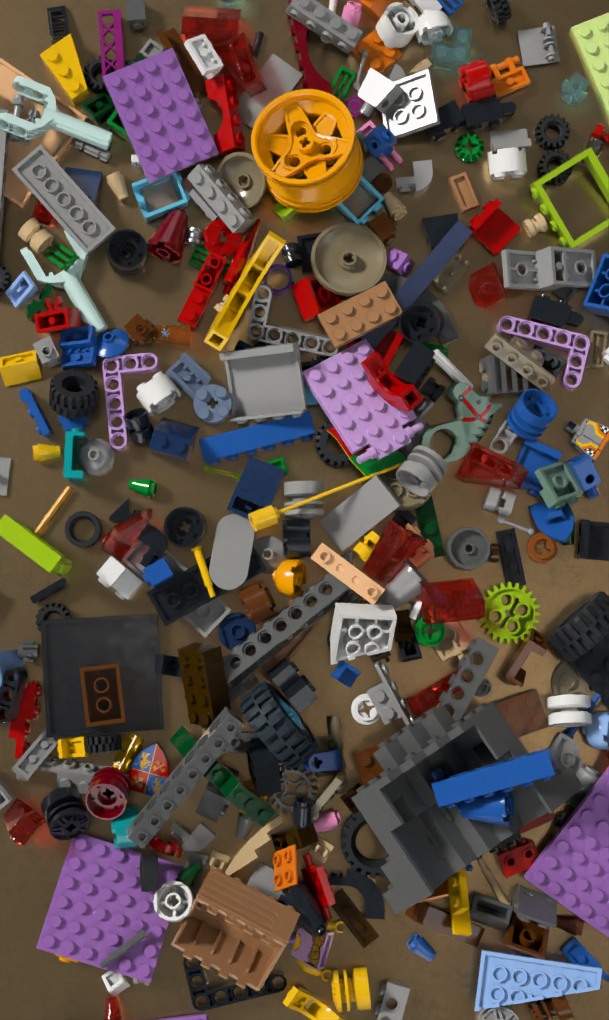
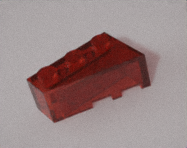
(242, 64)
(490, 468)
(392, 551)
(23, 822)

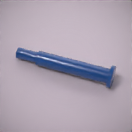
(571, 730)

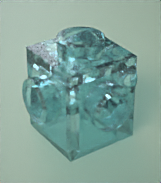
(574, 89)

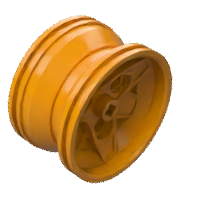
(314, 118)

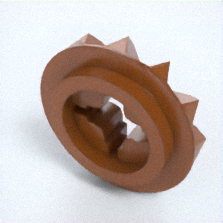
(545, 556)

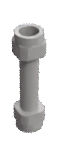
(18, 103)

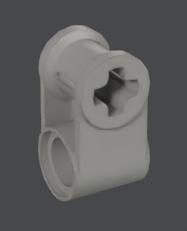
(504, 436)

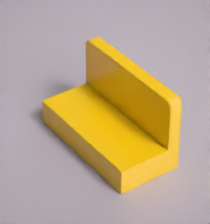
(20, 368)

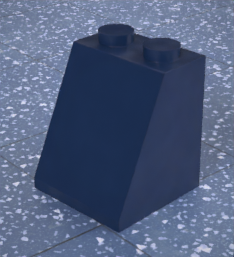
(174, 440)

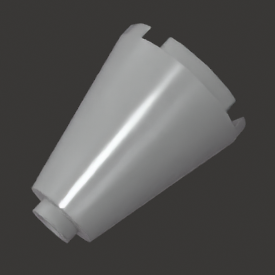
(403, 587)

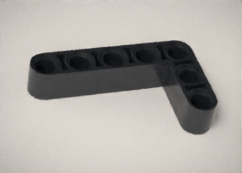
(17, 688)
(228, 988)

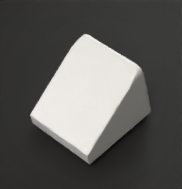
(115, 982)

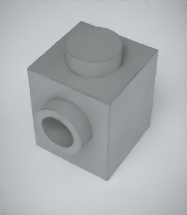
(47, 352)

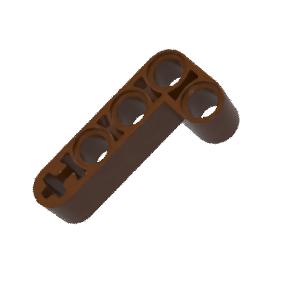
(440, 920)

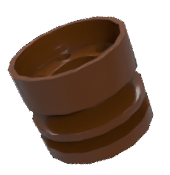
(550, 1008)

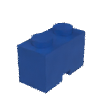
(158, 573)

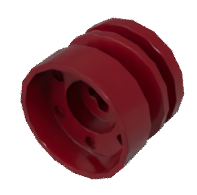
(108, 793)

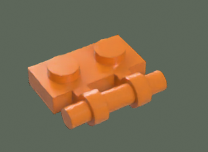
(510, 81)

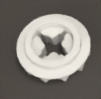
(361, 717)

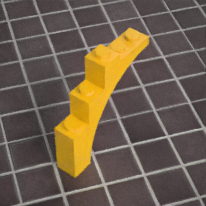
(243, 290)

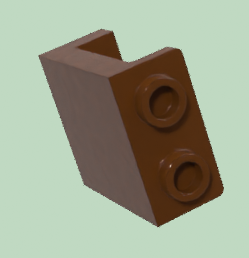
(534, 642)

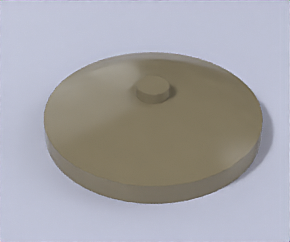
(348, 259)

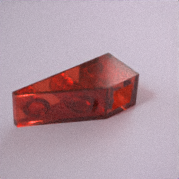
(429, 696)

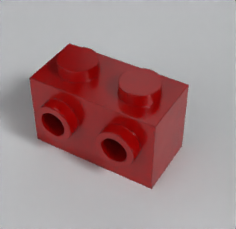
(517, 858)

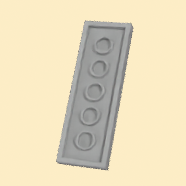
(64, 199)
(202, 619)

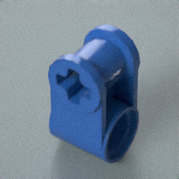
(326, 761)

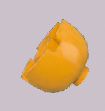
(290, 576)

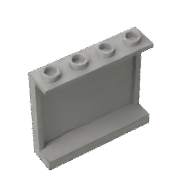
(265, 382)

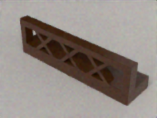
(193, 75)

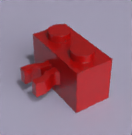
(57, 318)

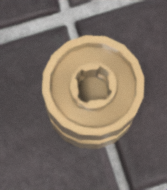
(38, 237)

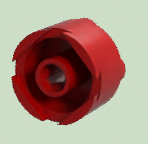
(476, 81)

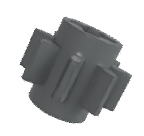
(28, 651)

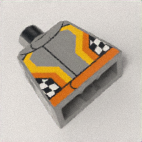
(588, 437)

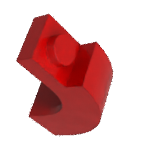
(393, 391)

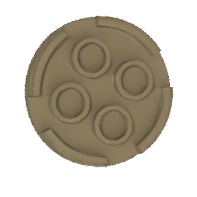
(407, 499)
(568, 681)

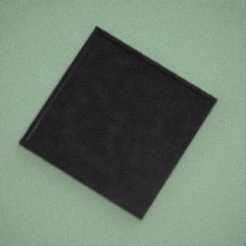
(96, 641)

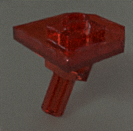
(487, 286)

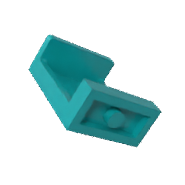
(70, 472)

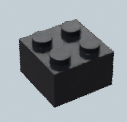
(263, 768)

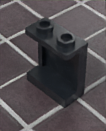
(593, 540)

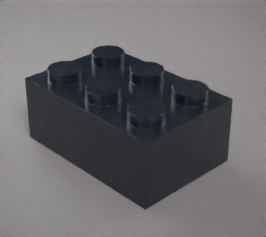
(415, 365)

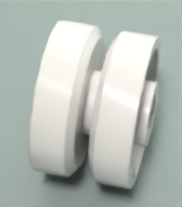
(569, 710)

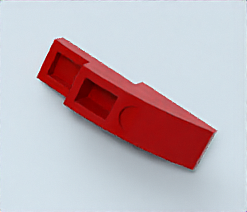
(203, 290)
(28, 711)

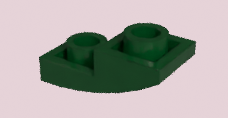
(40, 306)

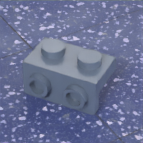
(188, 375)

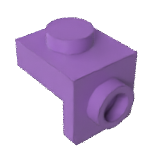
(399, 261)

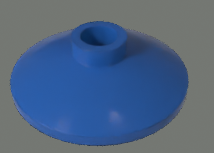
(112, 343)

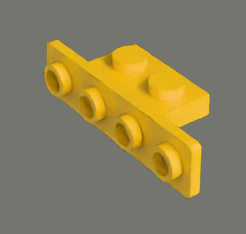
(459, 904)

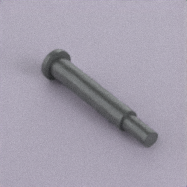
(124, 948)

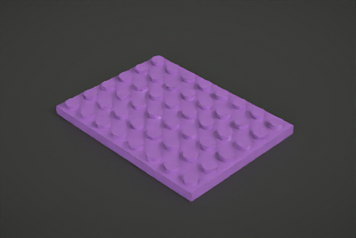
(577, 860)

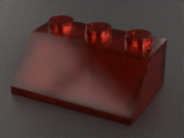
(214, 22)
(451, 601)

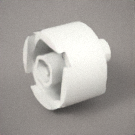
(397, 25)
(507, 163)
(157, 393)

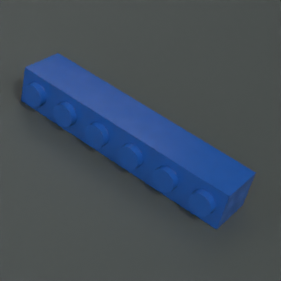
(257, 437)
(495, 777)

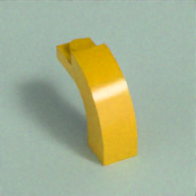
(310, 1005)

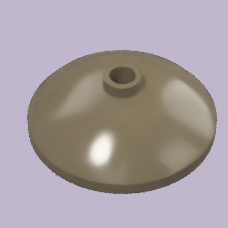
(235, 170)

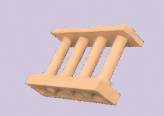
(347, 573)

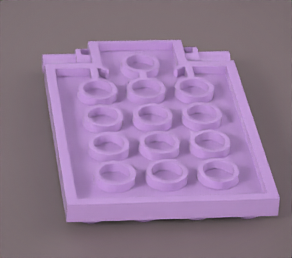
(356, 408)

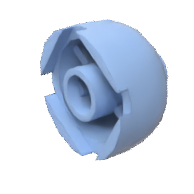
(598, 732)

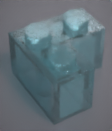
(452, 55)

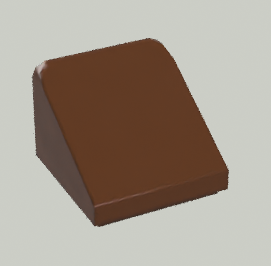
(346, 798)

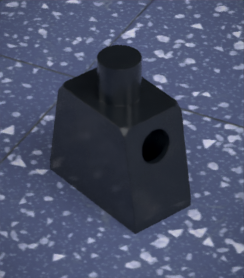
(437, 227)

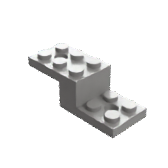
(548, 268)

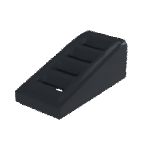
(55, 38)

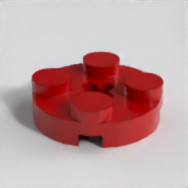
(213, 241)
(168, 849)

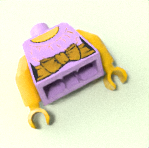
(313, 952)

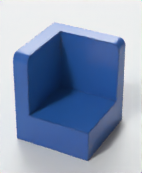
(345, 673)

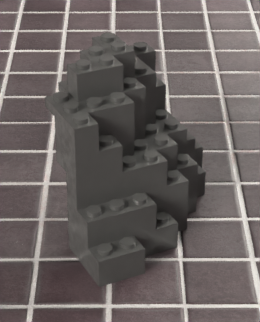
(434, 841)

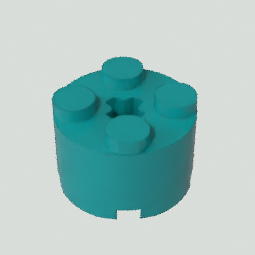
(119, 828)

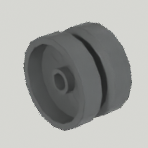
(460, 557)

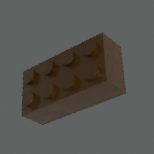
(203, 682)

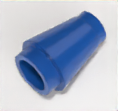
(419, 946)

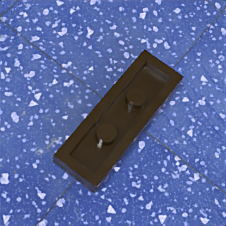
(354, 919)

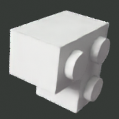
(120, 578)

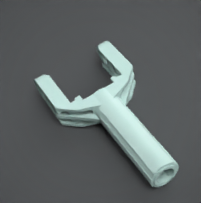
(51, 118)
(72, 284)

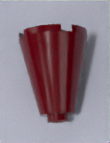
(169, 237)

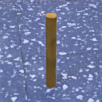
(53, 511)

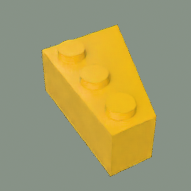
(65, 67)

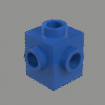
(380, 141)

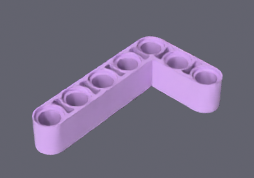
(551, 342)
(118, 394)

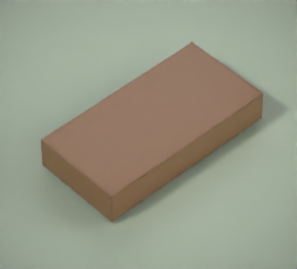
(464, 192)

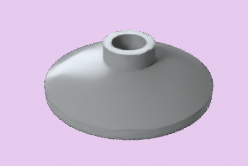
(275, 546)

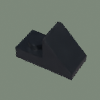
(123, 512)

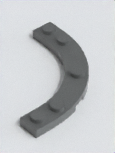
(395, 282)

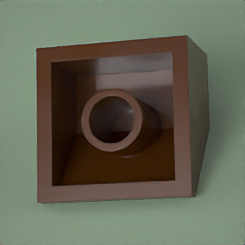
(526, 937)

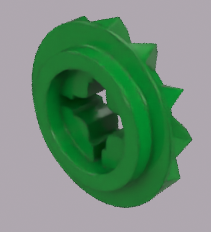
(464, 153)
(423, 637)

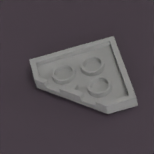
(566, 754)

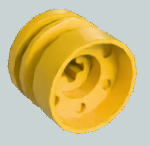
(351, 989)

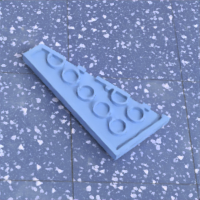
(522, 979)

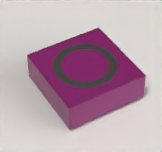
(354, 105)

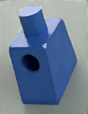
(581, 467)

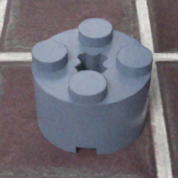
(203, 399)

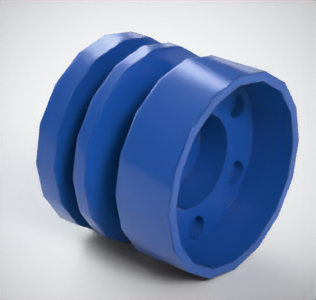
(532, 414)

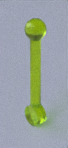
(208, 469)

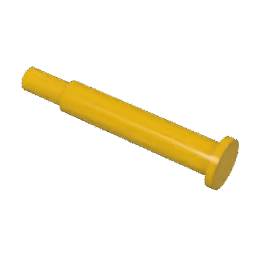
(204, 570)

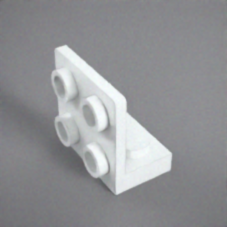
(204, 56)

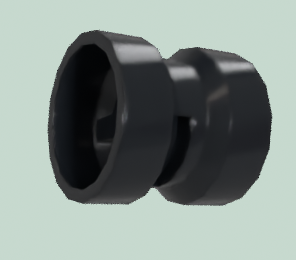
(292, 256)
(432, 389)

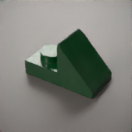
(98, 107)

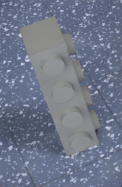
(325, 23)
(221, 198)

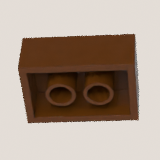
(102, 694)

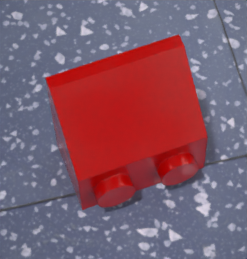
(313, 298)

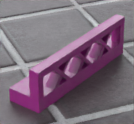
(118, 41)

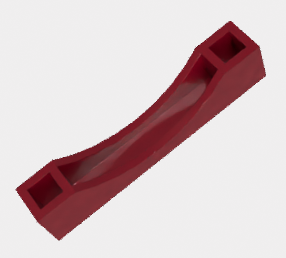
(311, 78)

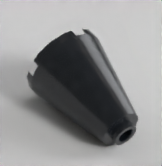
(305, 903)

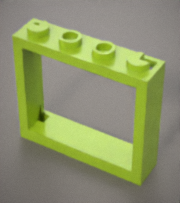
(548, 209)
(34, 546)

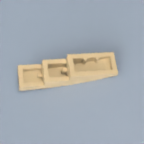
(248, 851)

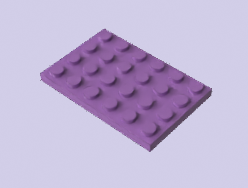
(160, 115)

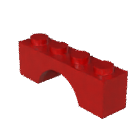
(230, 135)

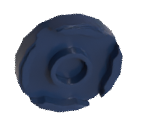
(235, 630)

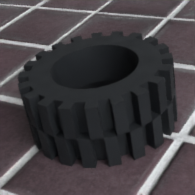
(352, 855)

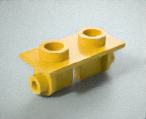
(133, 745)

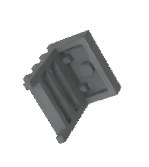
(494, 377)

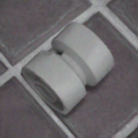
(492, 500)

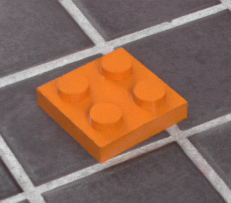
(379, 55)

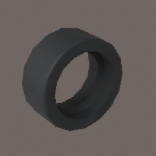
(69, 525)
(149, 872)

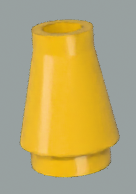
(45, 452)

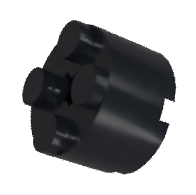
(296, 538)

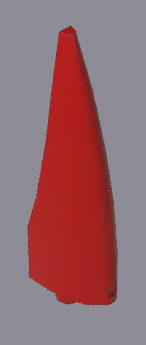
(240, 259)

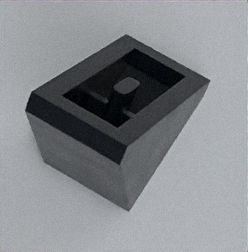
(409, 650)

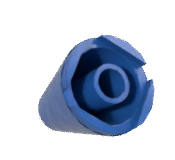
(493, 809)

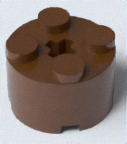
(258, 602)

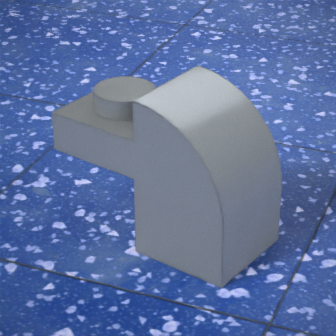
(420, 181)
(193, 841)

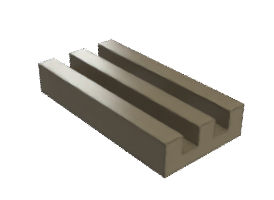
(594, 365)

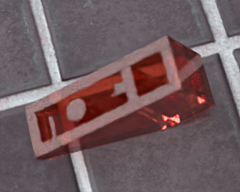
(124, 534)

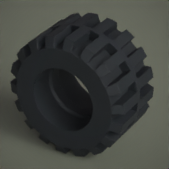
(73, 394)
(325, 453)

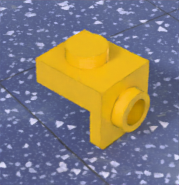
(72, 747)

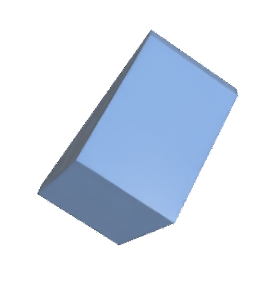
(22, 289)

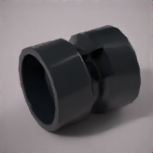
(138, 424)

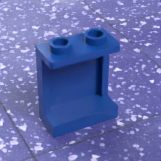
(535, 456)

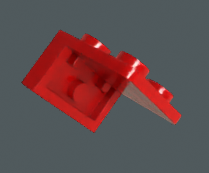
(493, 227)

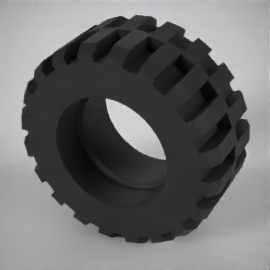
(582, 628)

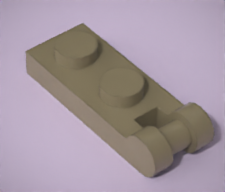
(327, 794)

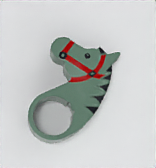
(471, 421)

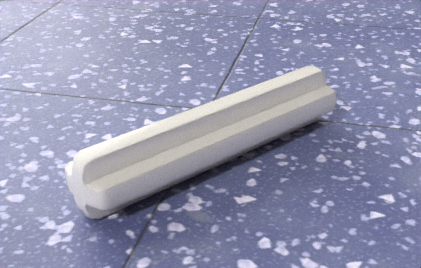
(450, 368)

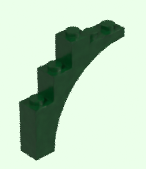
(227, 782)

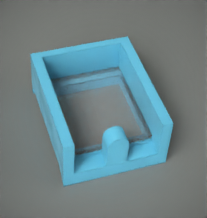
(160, 196)
(361, 203)

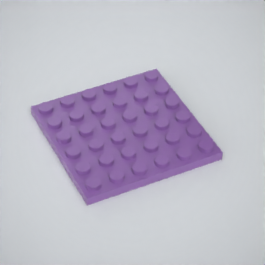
(103, 907)

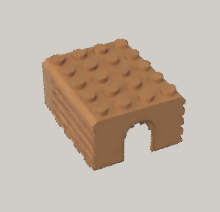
(236, 929)

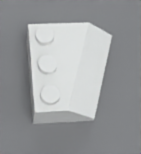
(361, 630)

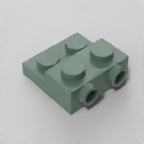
(558, 485)

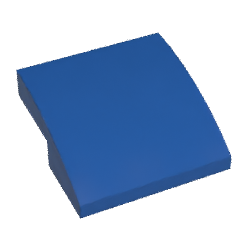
(78, 347)

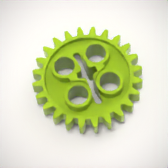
(524, 622)

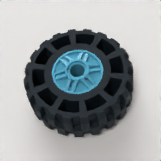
(278, 725)

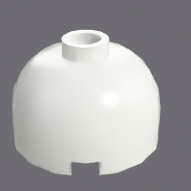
(433, 26)
(173, 901)

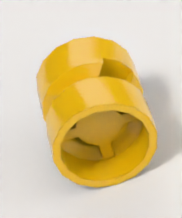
(362, 548)

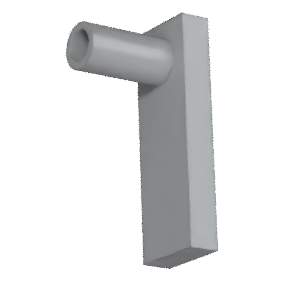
(35, 756)

